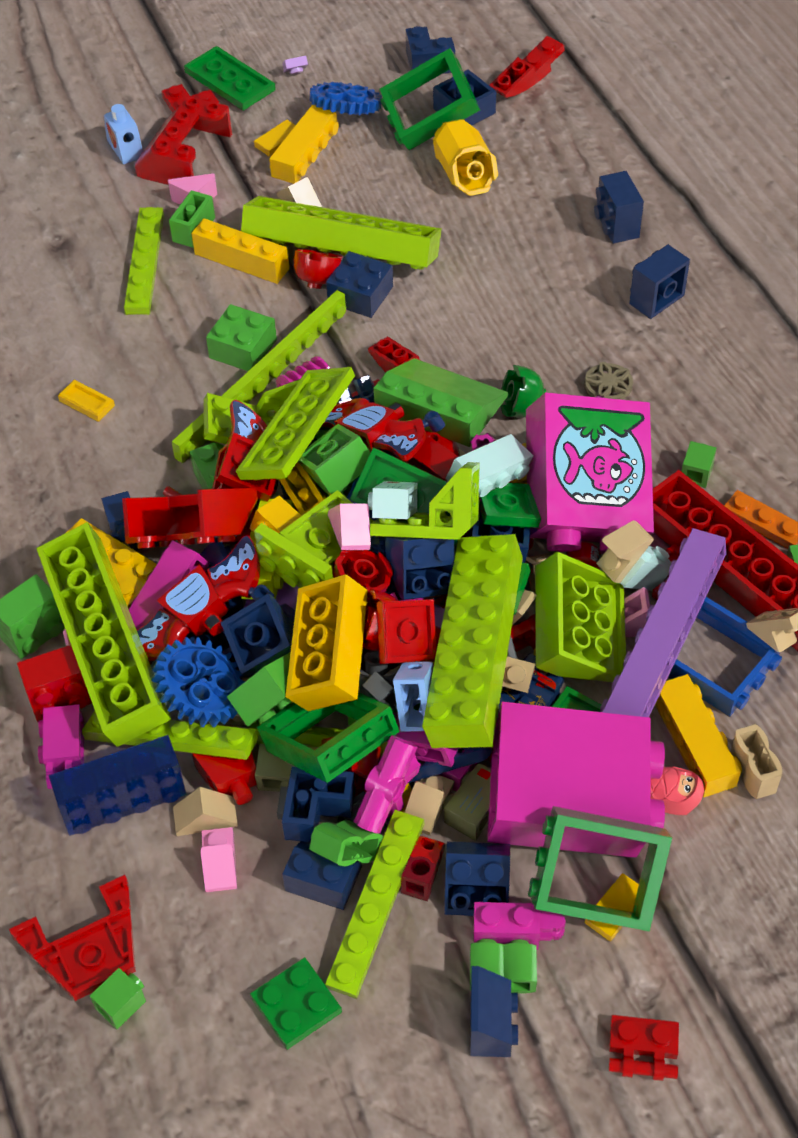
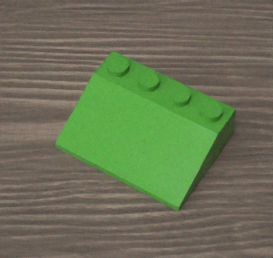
(460, 401)

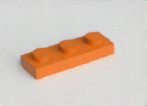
(764, 519)

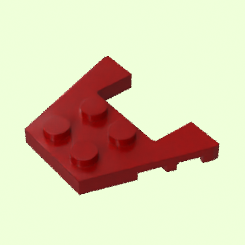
(89, 954)

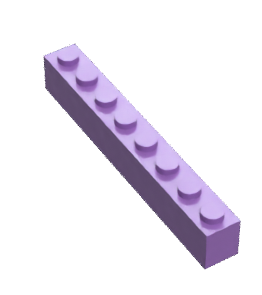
(667, 625)

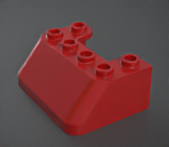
(165, 155)
(188, 517)

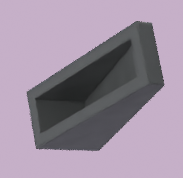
(381, 690)

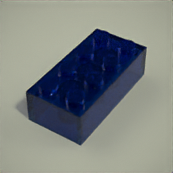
(118, 785)

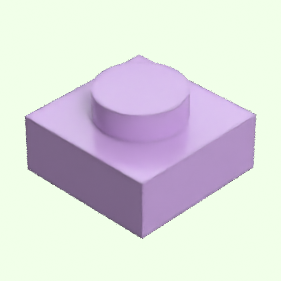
(295, 65)

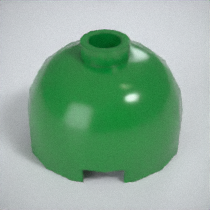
(523, 389)

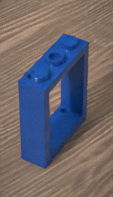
(737, 630)

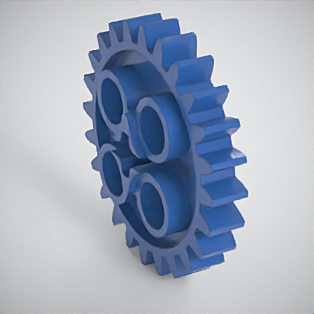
(345, 98)
(197, 663)

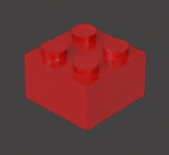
(53, 681)

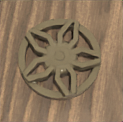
(608, 382)

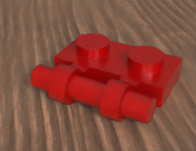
(644, 1038)

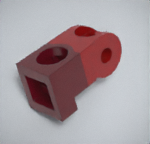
(422, 868)

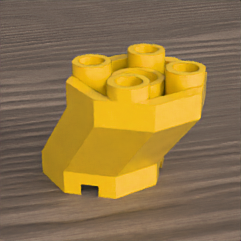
(465, 157)

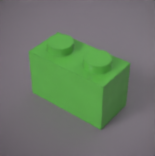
(189, 215)

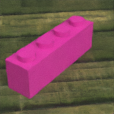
(172, 567)

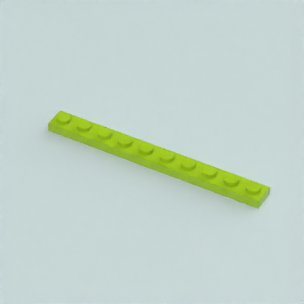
(267, 368)

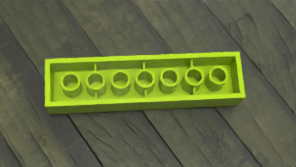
(341, 231)
(102, 635)
(473, 643)

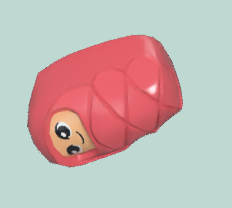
(678, 789)

